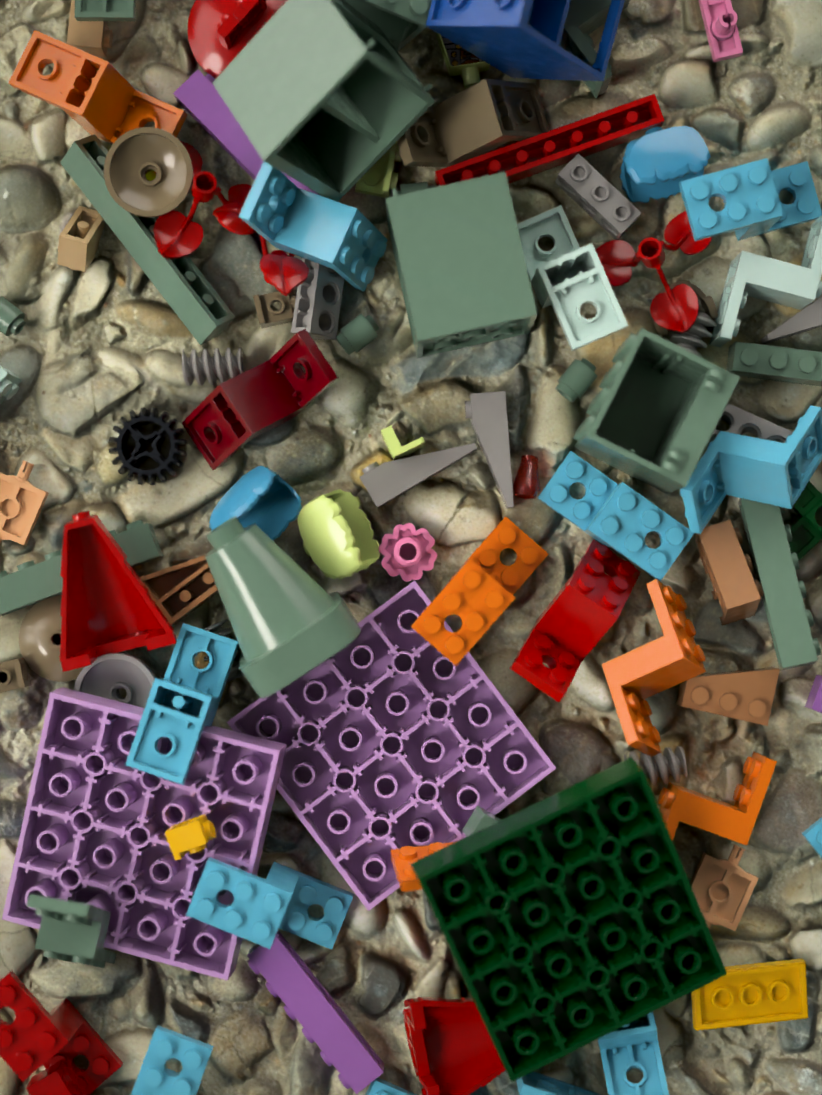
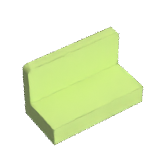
(394, 446)

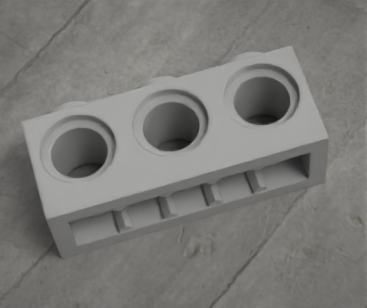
(597, 197)
(318, 302)
(743, 421)

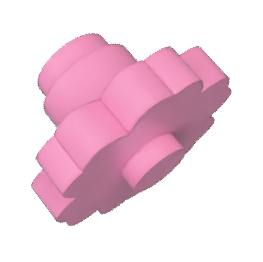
(407, 552)

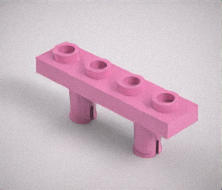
(721, 29)

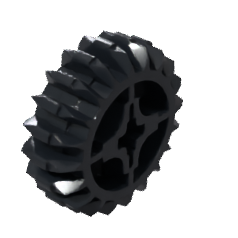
(140, 438)

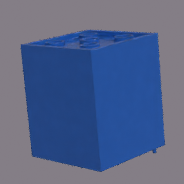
(521, 36)

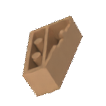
(729, 571)
(181, 588)
(732, 694)

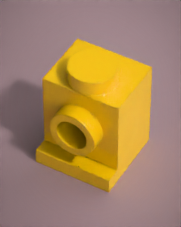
(190, 836)

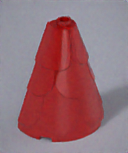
(103, 598)
(449, 1045)

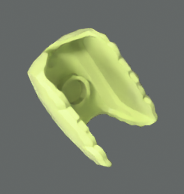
(338, 534)

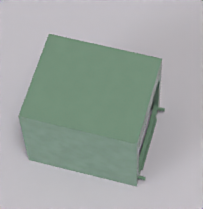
(322, 94)
(460, 264)

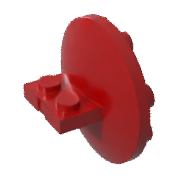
(224, 27)

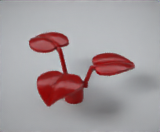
(177, 234)
(279, 269)
(672, 309)

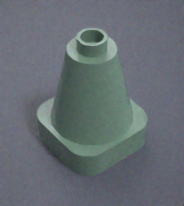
(275, 608)

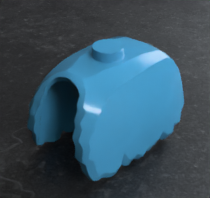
(661, 161)
(259, 499)

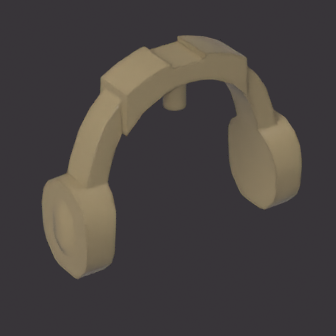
(706, 302)

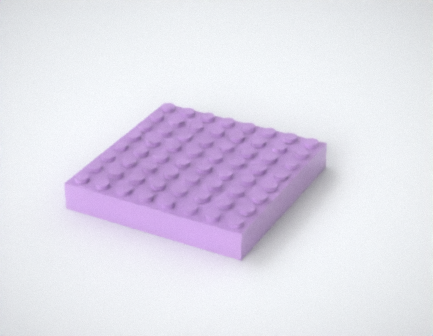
(393, 746)
(101, 826)

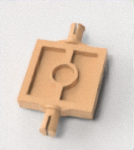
(19, 505)
(723, 888)

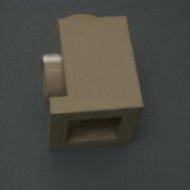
(267, 316)
(17, 675)

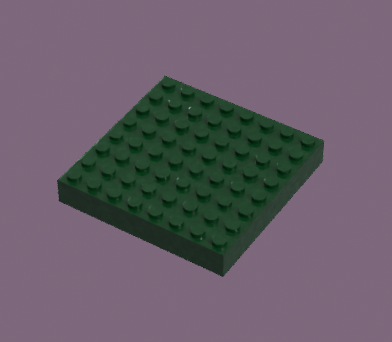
(570, 918)

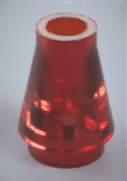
(527, 478)

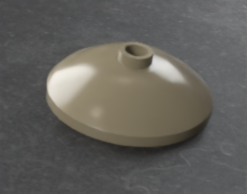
(146, 151)
(38, 643)

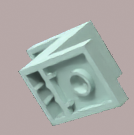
(569, 279)
(769, 281)

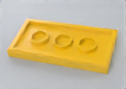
(752, 995)

